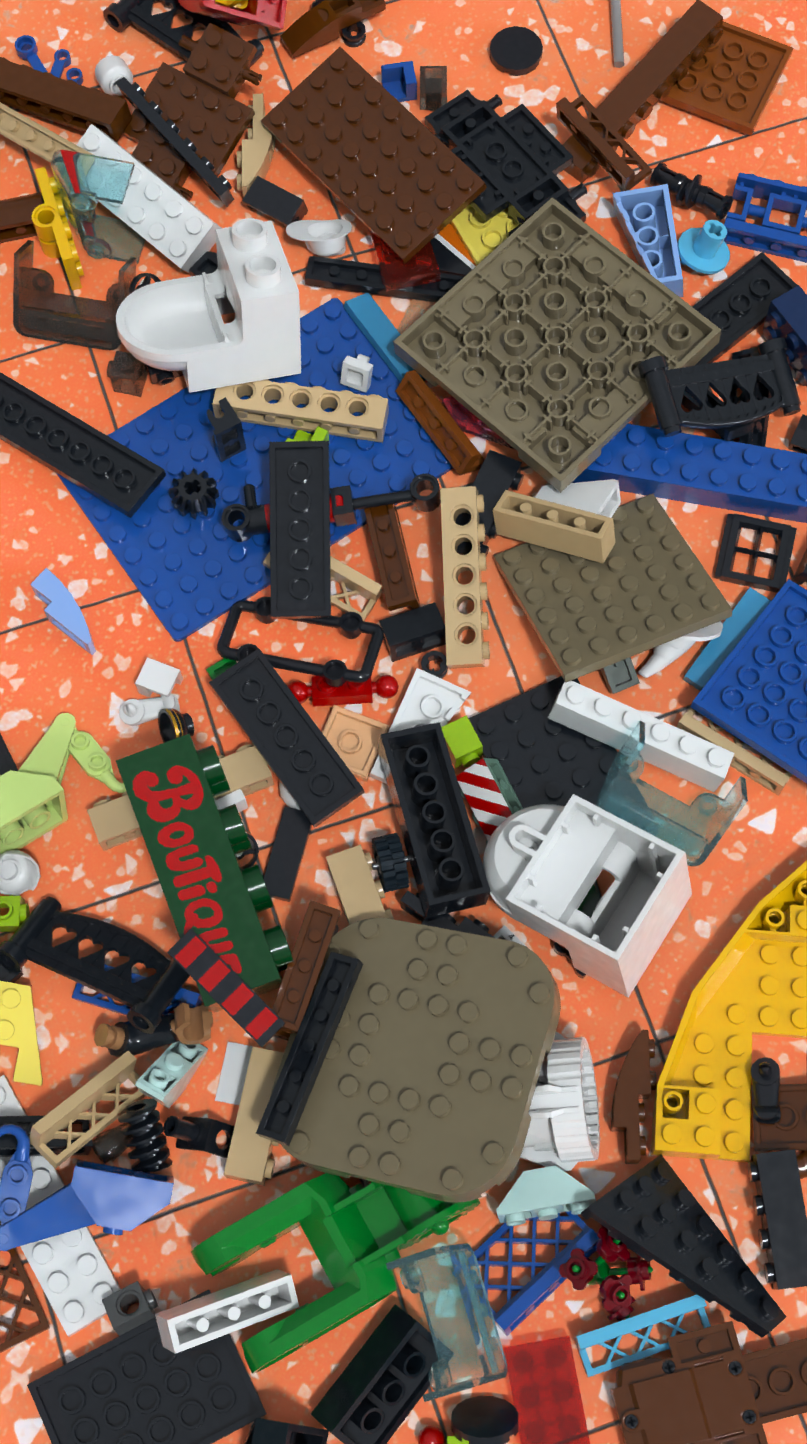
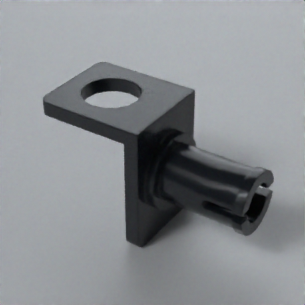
(198, 1134)

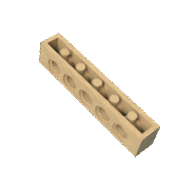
(285, 414)
(454, 502)

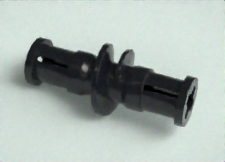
(691, 191)

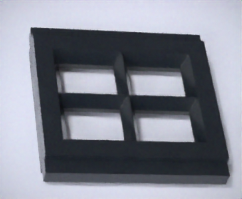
(730, 546)

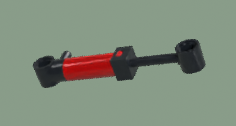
(341, 506)

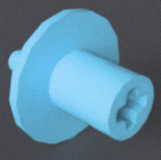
(704, 248)

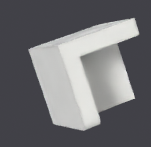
(157, 678)

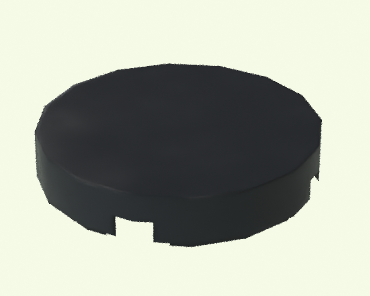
(516, 50)
(484, 1420)

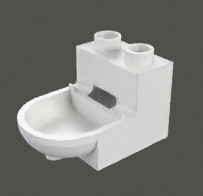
(181, 323)
(547, 862)

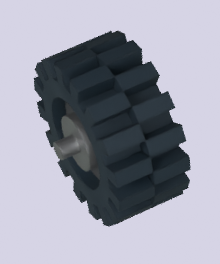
(390, 862)

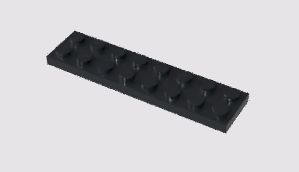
(75, 449)

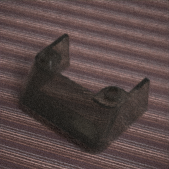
(64, 317)

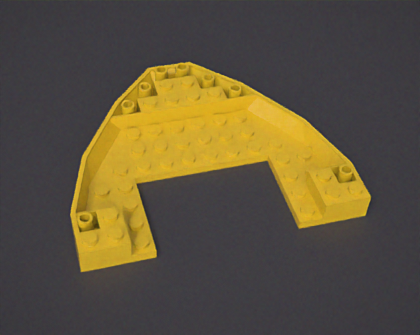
(746, 992)

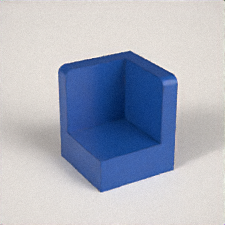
(400, 80)

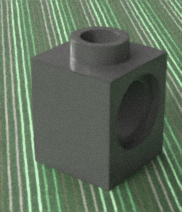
(119, 1302)

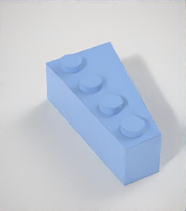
(650, 231)

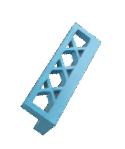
(636, 1323)

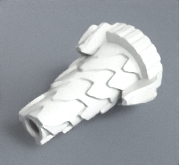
(564, 1108)

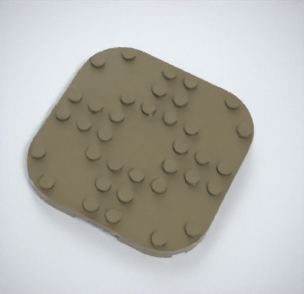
(429, 1061)

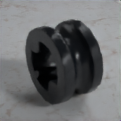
(354, 41)
(437, 656)

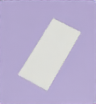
(233, 1073)

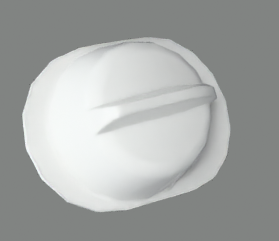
(321, 236)

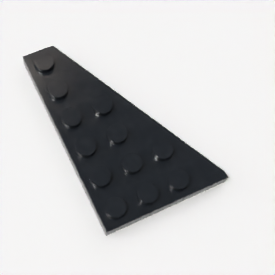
(667, 1224)

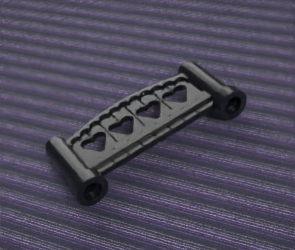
(160, 25)
(769, 367)
(146, 997)

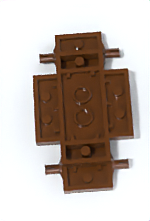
(198, 104)

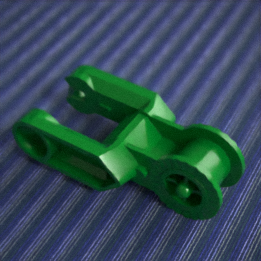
(353, 1238)

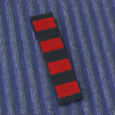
(226, 987)

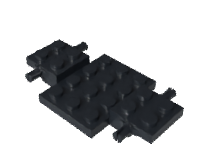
(509, 154)

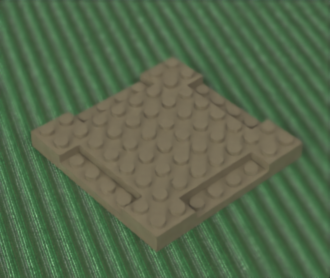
(552, 341)

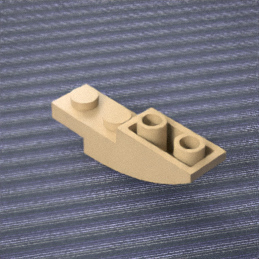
(256, 150)

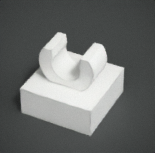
(357, 372)

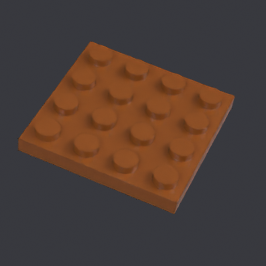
(732, 79)

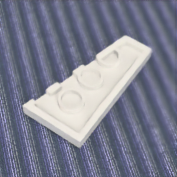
(424, 703)

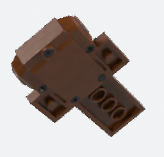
(710, 1390)

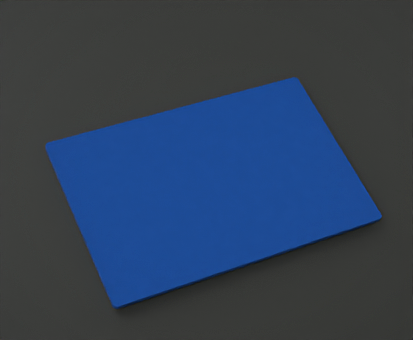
(191, 565)

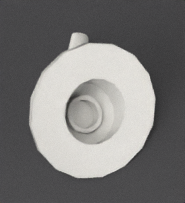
(672, 650)

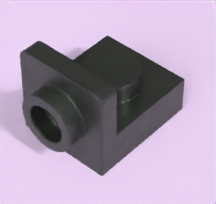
(620, 676)

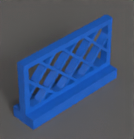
(542, 1284)

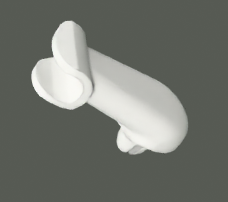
(136, 712)

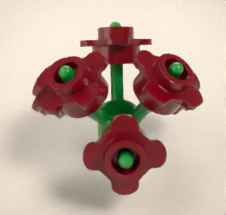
(612, 1289)

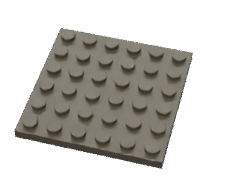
(618, 608)

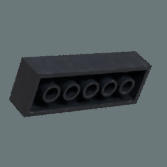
(433, 820)

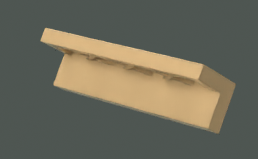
(354, 581)
(743, 761)
(78, 1104)

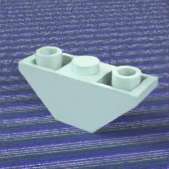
(171, 1072)
(543, 1195)

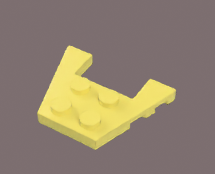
(19, 1031)

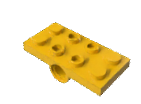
(54, 229)

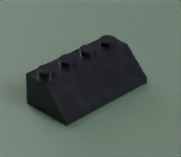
(380, 1382)

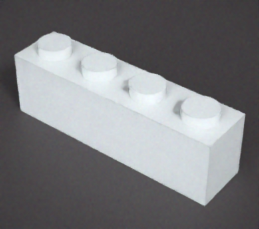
(226, 1310)

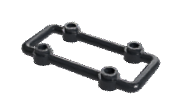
(334, 671)

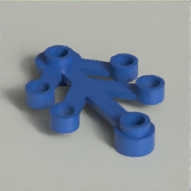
(27, 50)

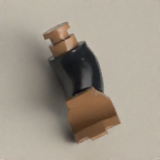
(184, 1025)

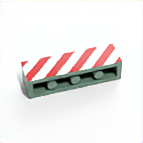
(488, 794)

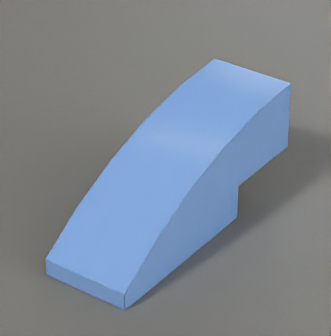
(63, 609)

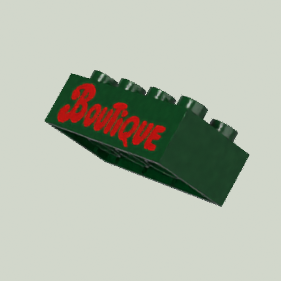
(198, 862)

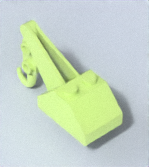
(33, 796)

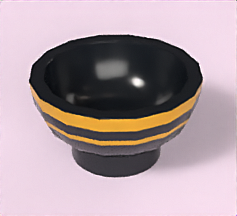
(174, 724)

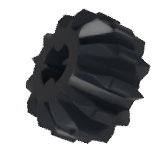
(196, 501)

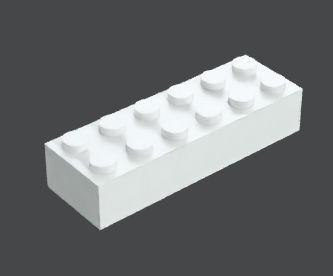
(155, 207)

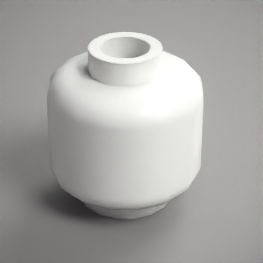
(111, 71)

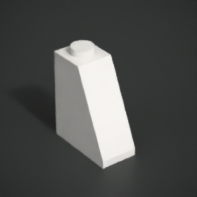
(592, 496)

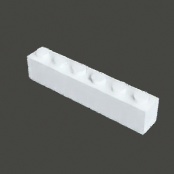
(664, 744)

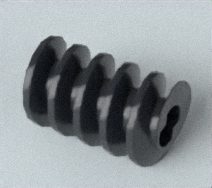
(145, 1136)

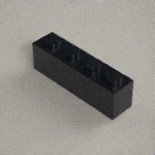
(494, 477)
(782, 1217)

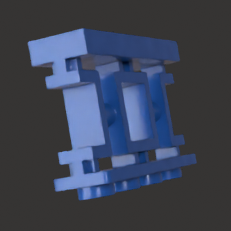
(771, 236)

